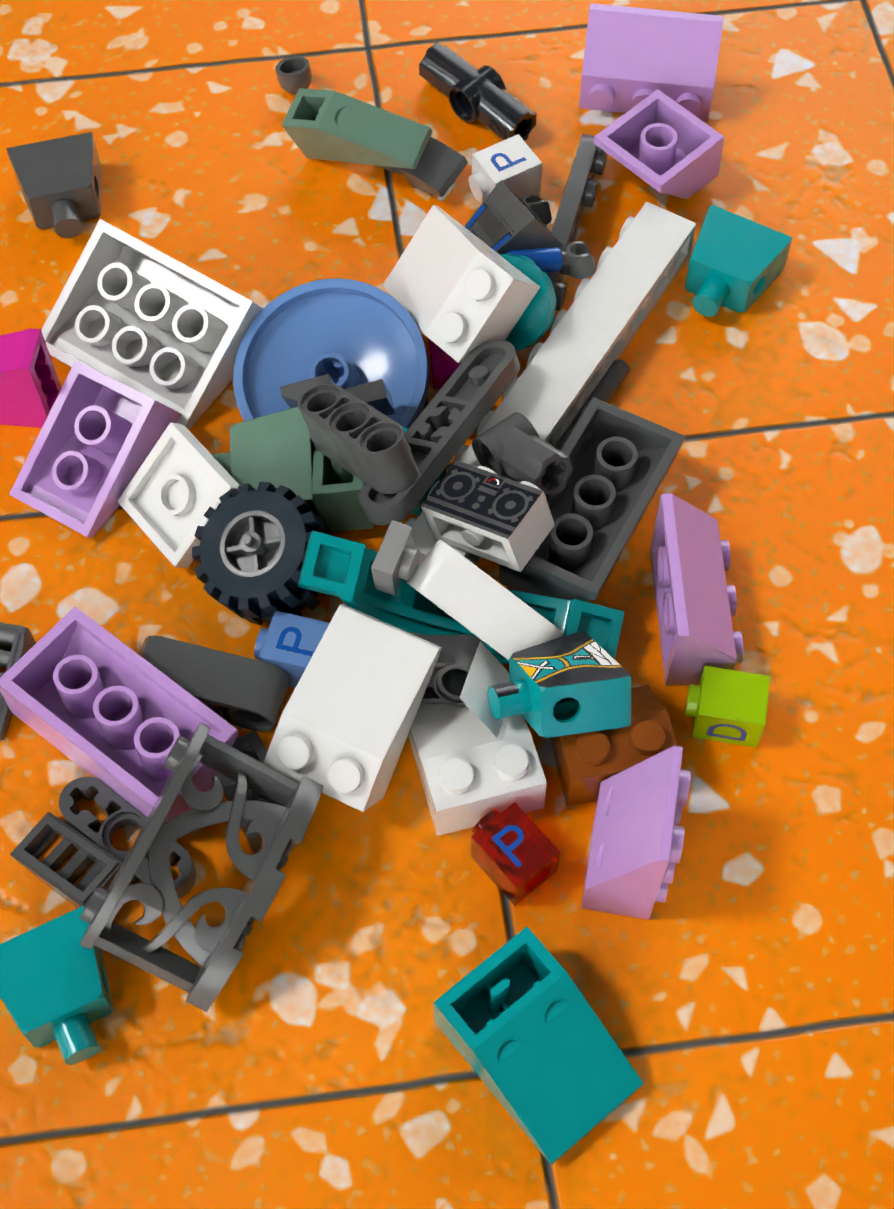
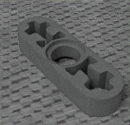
(125, 814)

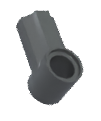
(517, 450)

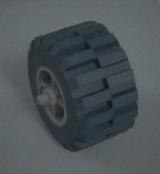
(257, 550)

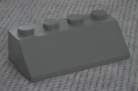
(614, 477)

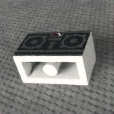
(488, 515)

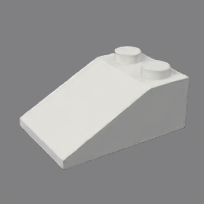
(458, 286)
(353, 708)
(469, 769)

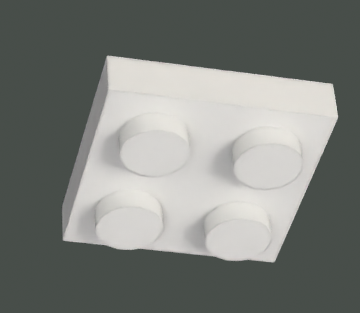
(175, 492)

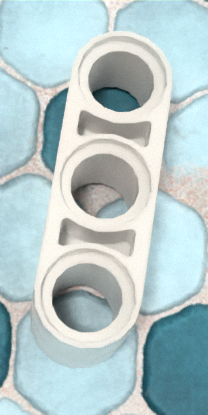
(480, 602)

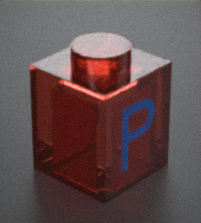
(513, 852)

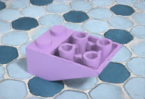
(637, 836)

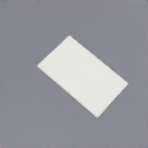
(483, 673)

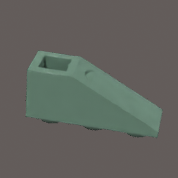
(352, 131)

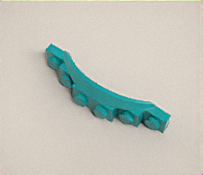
(344, 571)

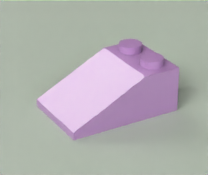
(90, 449)

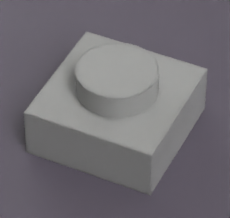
(395, 559)

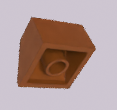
(595, 756)

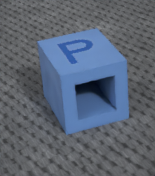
(289, 643)

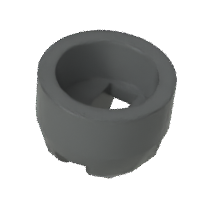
(294, 74)

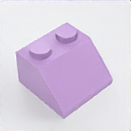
(664, 146)

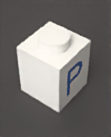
(506, 161)

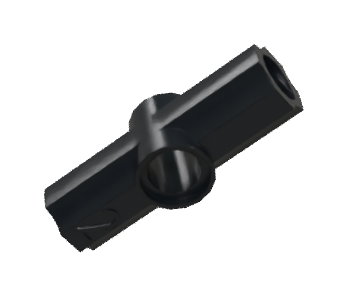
(476, 93)

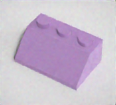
(647, 50)
(692, 593)

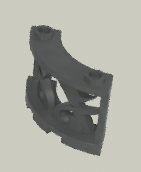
(216, 947)

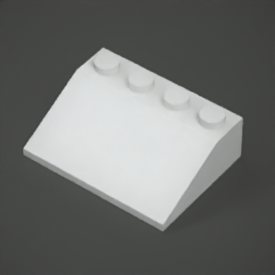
(149, 323)

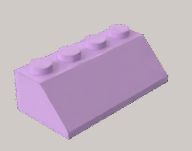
(108, 710)

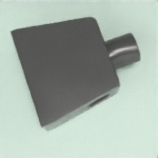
(60, 181)

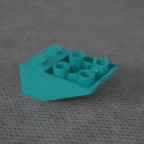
(536, 1044)

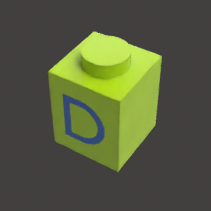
(728, 706)

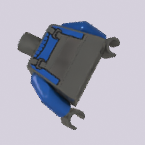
(521, 229)

